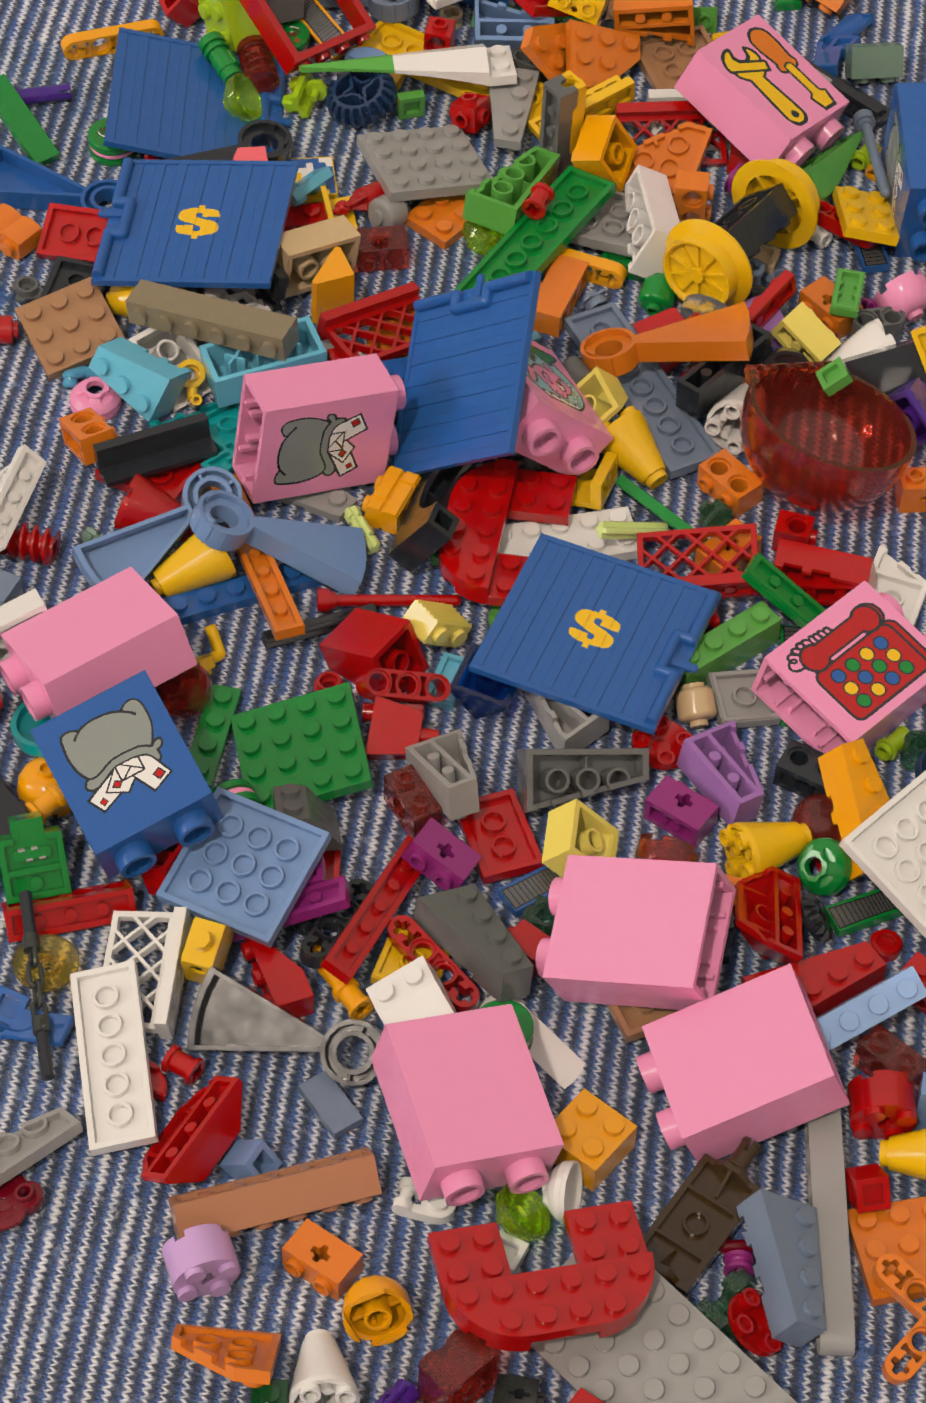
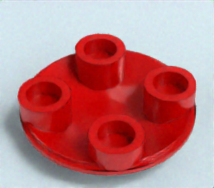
(663, 745)
(750, 1323)

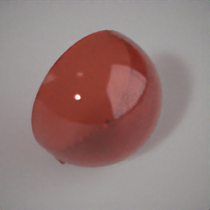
(818, 447)

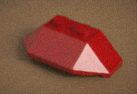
(771, 914)
(197, 1134)

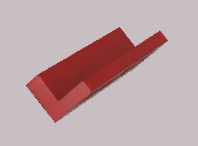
(72, 911)

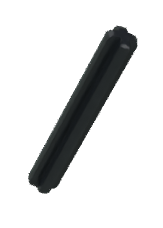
(314, 627)

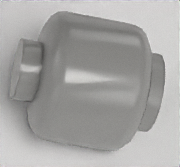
(387, 213)

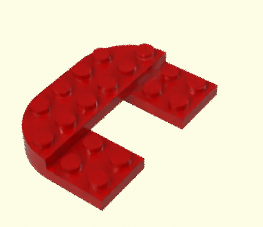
(483, 504)
(515, 1310)

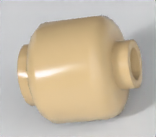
(695, 704)

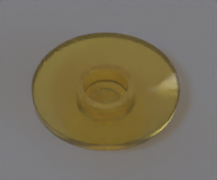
(55, 953)

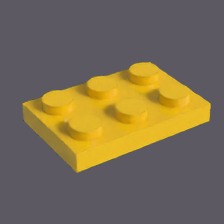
(865, 215)

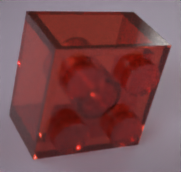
(458, 1370)

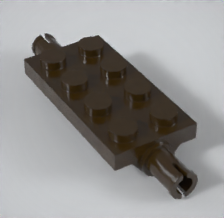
(701, 1217)

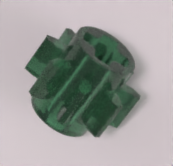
(715, 513)

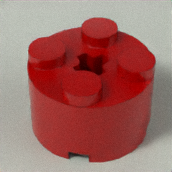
(882, 1105)

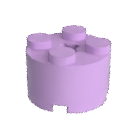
(201, 1262)

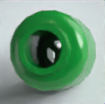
(656, 294)

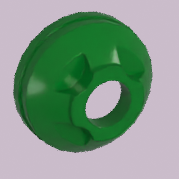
(835, 867)

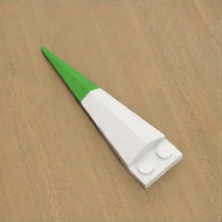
(462, 63)

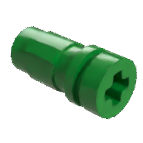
(219, 55)

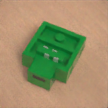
(33, 859)

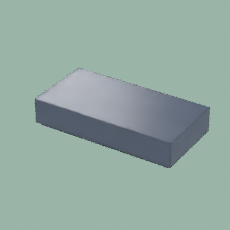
(330, 1105)

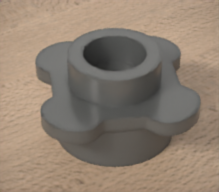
(26, 289)

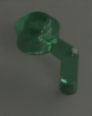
(733, 1284)

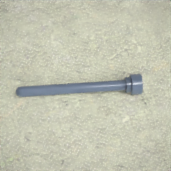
(865, 122)

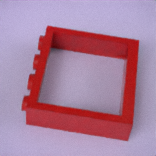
(285, 51)

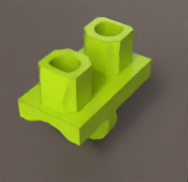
(304, 94)

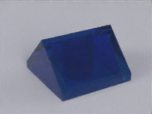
(478, 693)

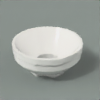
(563, 1189)

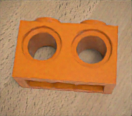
(692, 194)
(83, 430)
(731, 481)

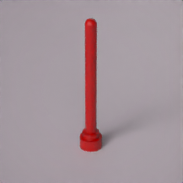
(329, 599)

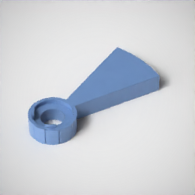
(151, 540)
(322, 551)

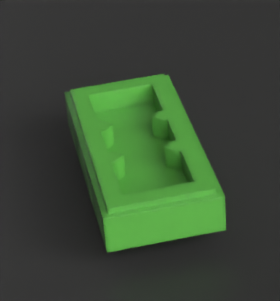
(847, 293)

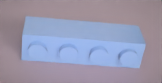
(871, 1007)

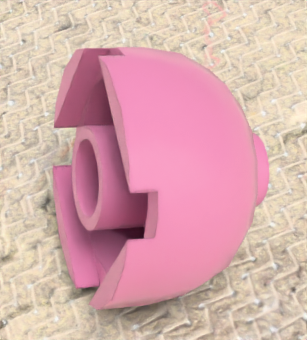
(905, 293)

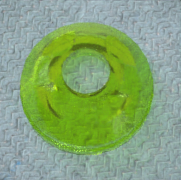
(242, 98)
(480, 238)
(528, 1211)

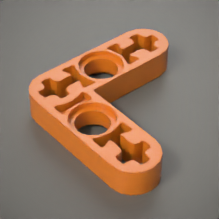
(916, 1309)

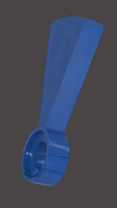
(34, 186)

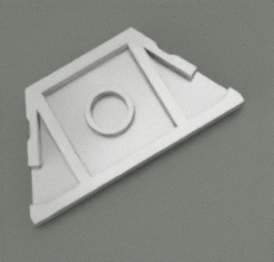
(900, 583)

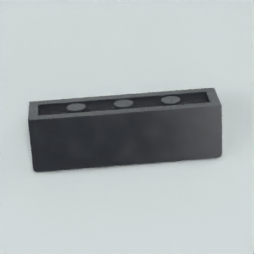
(154, 449)

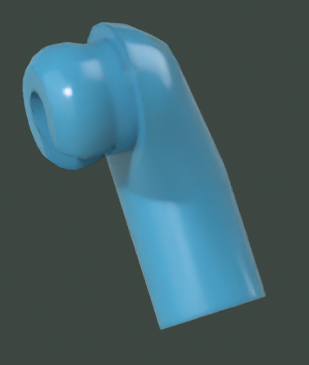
(71, 376)

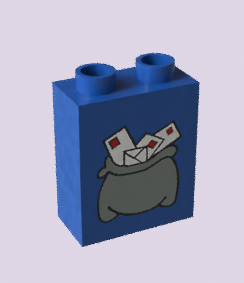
(905, 167)
(128, 776)

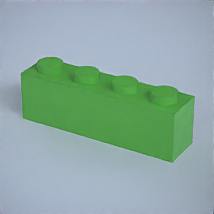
(734, 642)

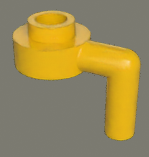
(191, 386)
(218, 652)

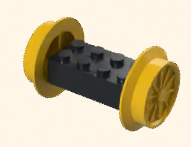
(771, 206)

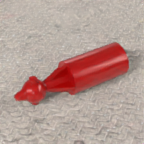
(359, 200)

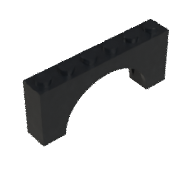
(427, 520)

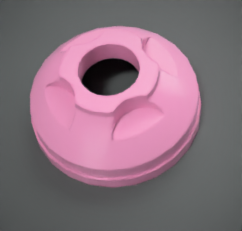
(105, 403)

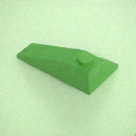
(830, 165)

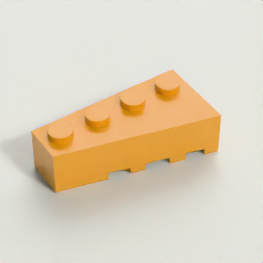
(853, 787)

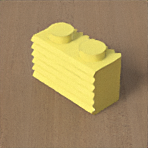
(438, 623)

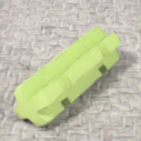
(354, 518)

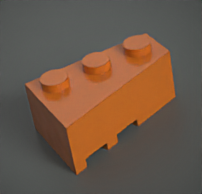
(656, 17)

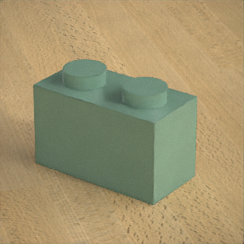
(874, 60)

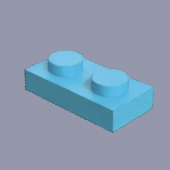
(310, 183)

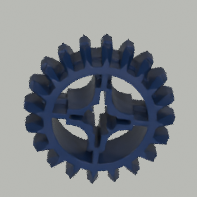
(351, 109)

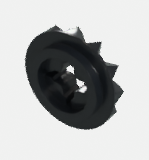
(815, 917)

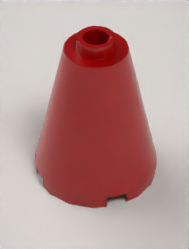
(145, 502)

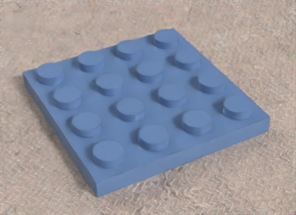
(246, 869)

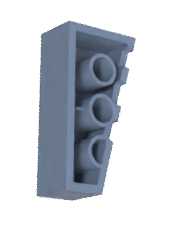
(786, 1264)

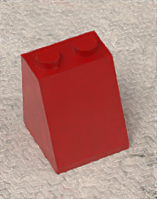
(370, 642)

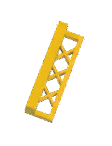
(599, 99)

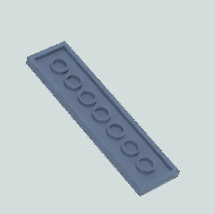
(676, 433)

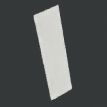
(551, 1052)

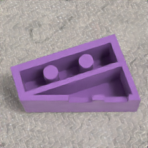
(721, 771)

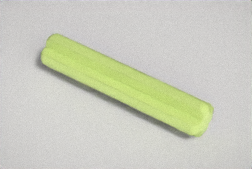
(627, 529)

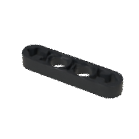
(333, 922)

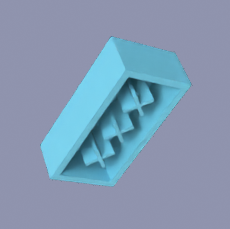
(227, 365)

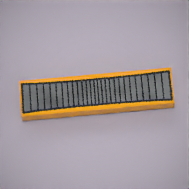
(321, 24)

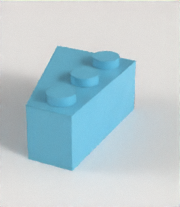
(138, 377)

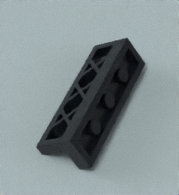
(858, 100)

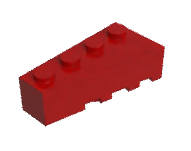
(836, 975)

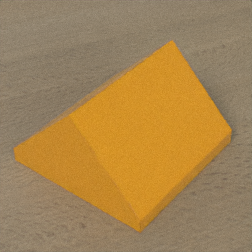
(332, 285)

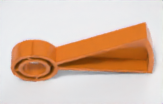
(707, 337)

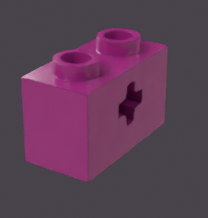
(681, 811)
(440, 856)

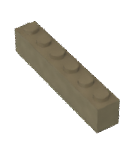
(212, 320)

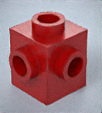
(470, 112)

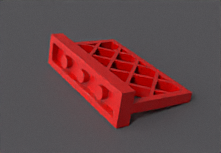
(668, 112)
(371, 312)
(729, 584)

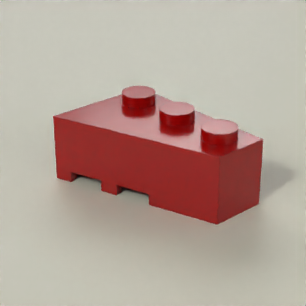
(823, 571)

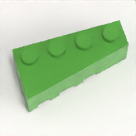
(500, 199)

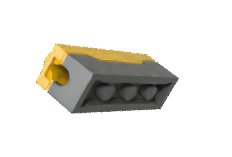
(562, 116)

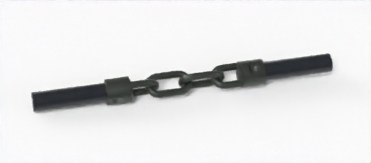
(40, 1023)

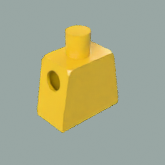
(205, 947)

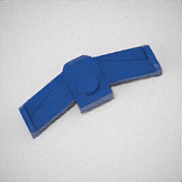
(832, 45)
(17, 1024)

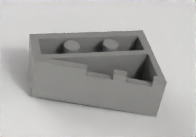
(567, 725)
(447, 773)

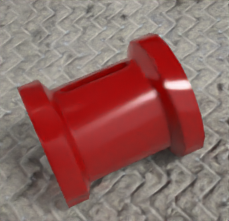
(536, 204)
(183, 1065)

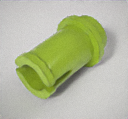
(861, 158)
(887, 747)

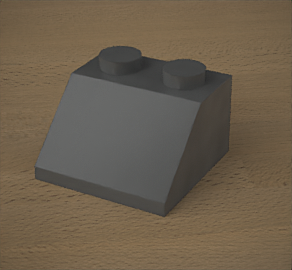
(304, 805)

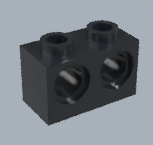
(799, 770)

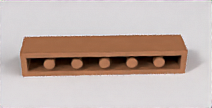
(280, 1194)

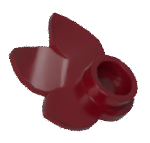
(18, 1200)

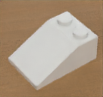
(176, 349)
(410, 994)

